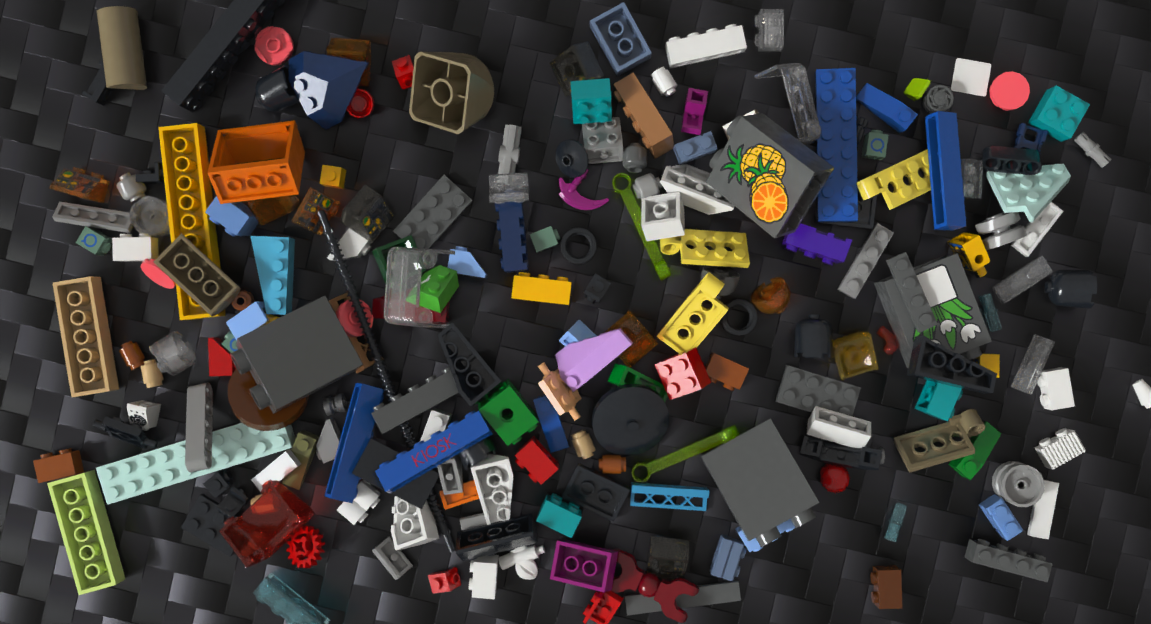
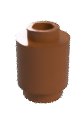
(248, 300)
(132, 355)
(612, 464)

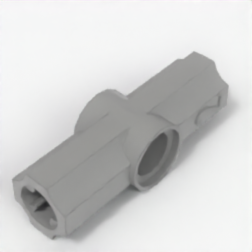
(509, 150)

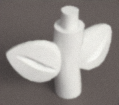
(523, 560)

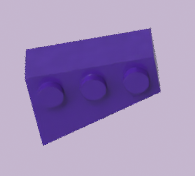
(818, 244)

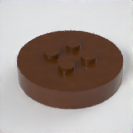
(249, 413)

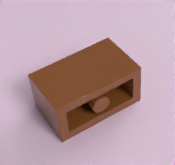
(725, 371)
(58, 466)

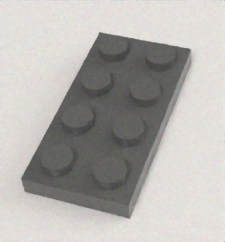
(434, 213)
(807, 390)

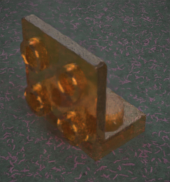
(272, 208)

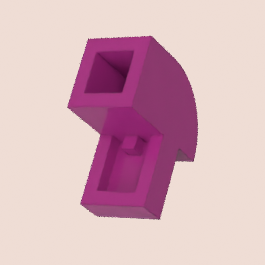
(694, 111)

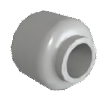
(646, 186)
(130, 188)

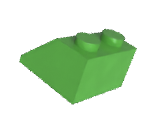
(438, 288)

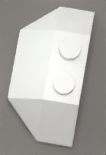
(694, 189)

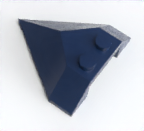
(325, 85)

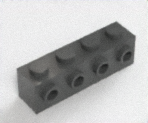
(1008, 560)

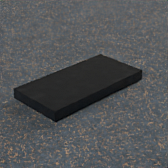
(376, 454)

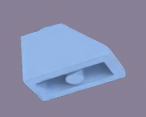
(465, 263)

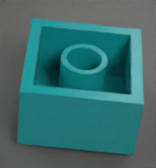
(591, 101)
(1059, 113)
(938, 400)
(559, 515)

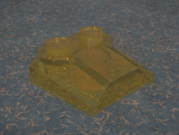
(854, 354)

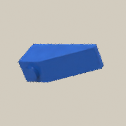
(886, 108)
(550, 424)

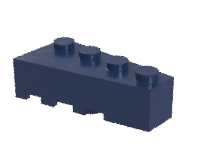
(512, 237)

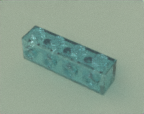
(287, 602)

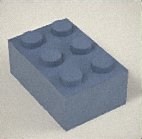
(620, 39)

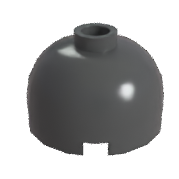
(728, 277)

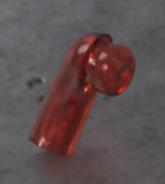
(891, 342)

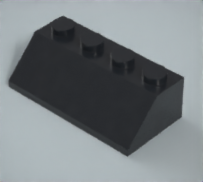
(496, 537)

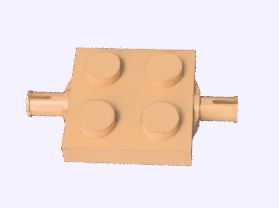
(558, 392)

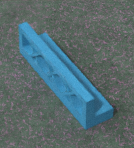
(672, 490)

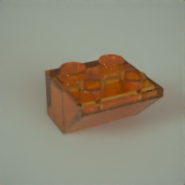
(352, 49)

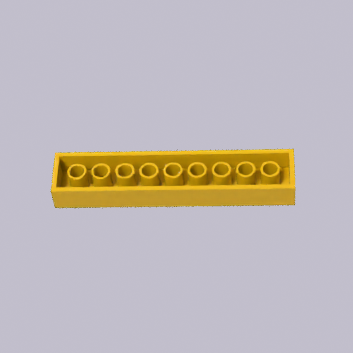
(188, 198)

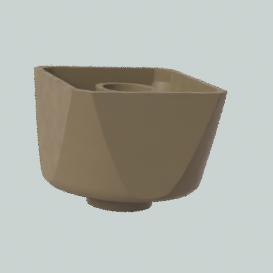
(450, 90)

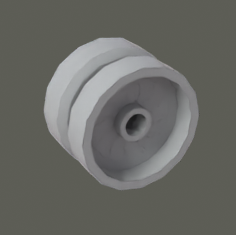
(1000, 228)
(1018, 483)

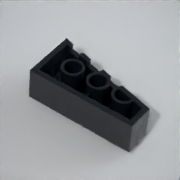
(941, 365)

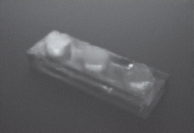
(1022, 279)
(1032, 364)

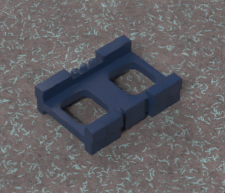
(1022, 142)

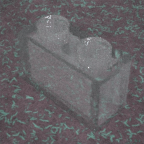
(770, 30)

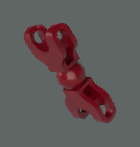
(651, 586)

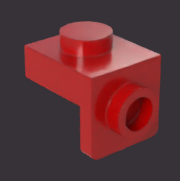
(404, 71)
(444, 581)

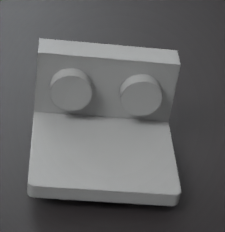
(603, 141)

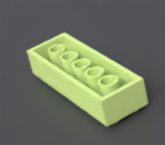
(86, 532)

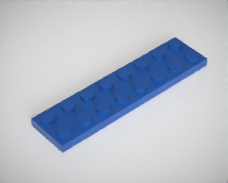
(837, 143)

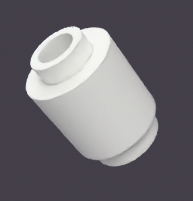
(664, 82)

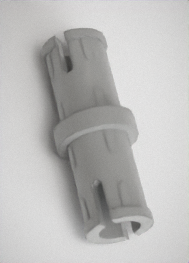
(1092, 149)

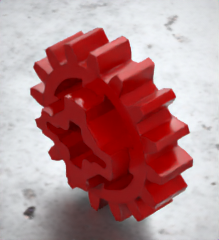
(305, 547)

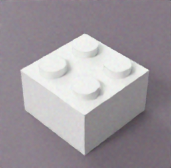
(663, 216)

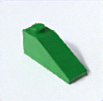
(624, 375)
(983, 445)

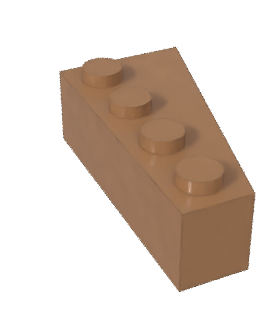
(644, 115)

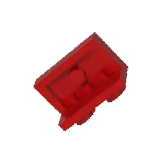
(603, 607)

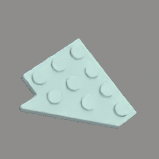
(1028, 192)

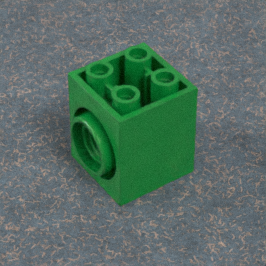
(513, 423)

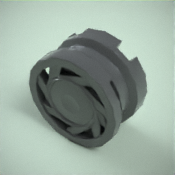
(937, 99)

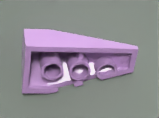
(585, 358)

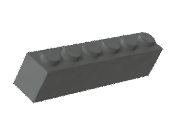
(415, 402)

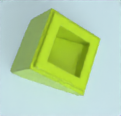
(916, 88)

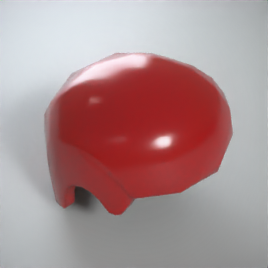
(361, 104)
(834, 478)

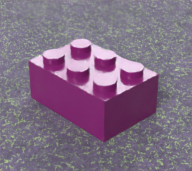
(584, 565)

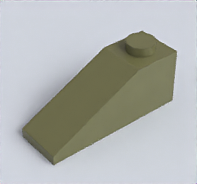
(304, 450)

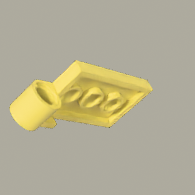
(894, 175)
(701, 255)
(706, 290)

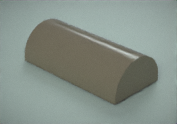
(121, 48)
(197, 275)

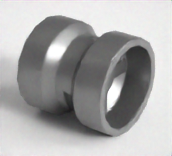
(334, 404)

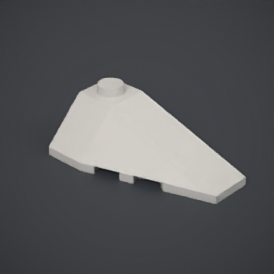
(494, 486)
(412, 525)

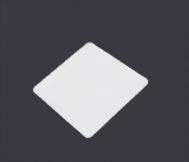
(971, 77)

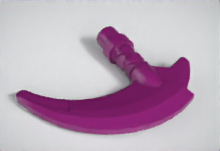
(574, 199)

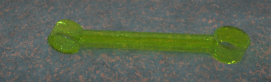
(658, 262)
(687, 452)

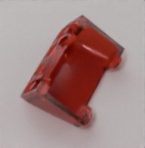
(266, 523)

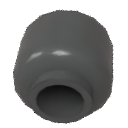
(634, 158)

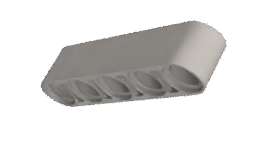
(199, 427)

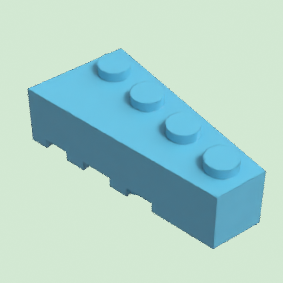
(275, 269)

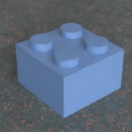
(234, 216)

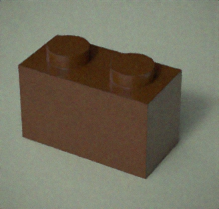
(887, 587)

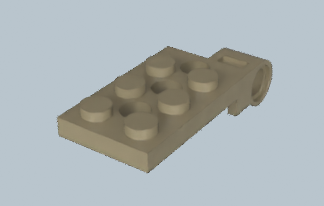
(962, 425)

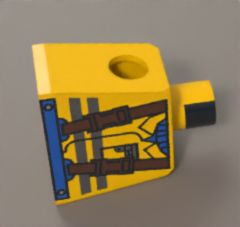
(971, 252)

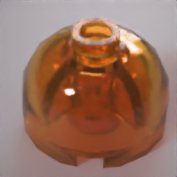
(772, 297)

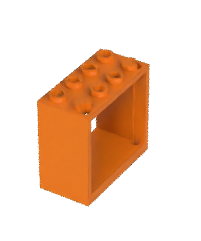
(257, 179)

